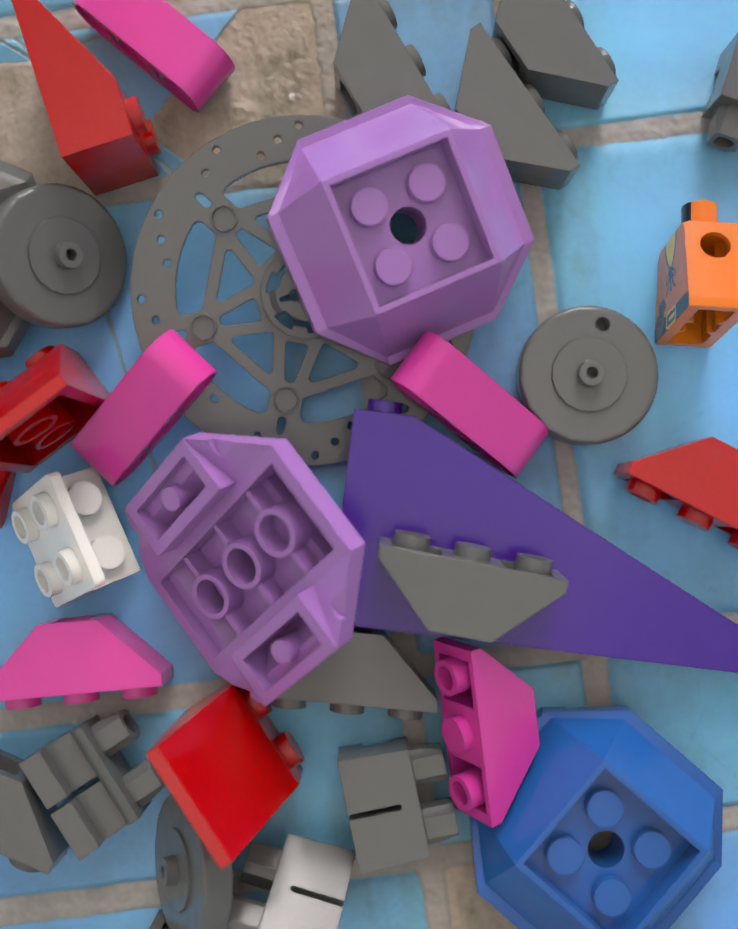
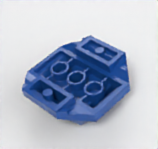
(592, 776)

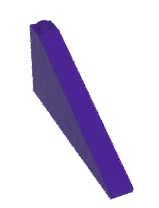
(425, 483)

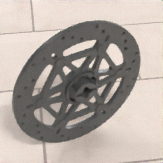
(158, 286)

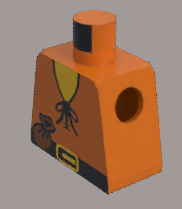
(697, 279)

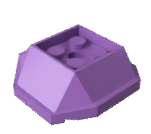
(338, 238)
(249, 558)

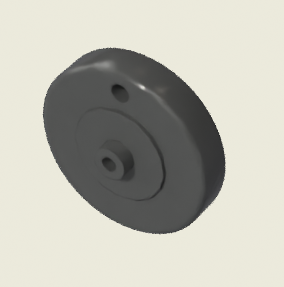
(59, 256)
(587, 375)
(189, 881)

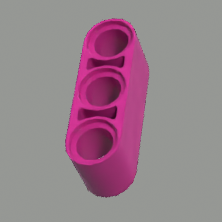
(162, 46)
(470, 404)
(143, 407)

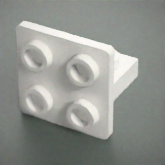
(72, 535)

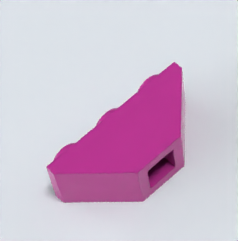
(79, 661)
(486, 729)

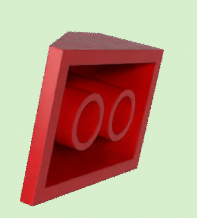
(92, 119)
(46, 407)
(227, 768)

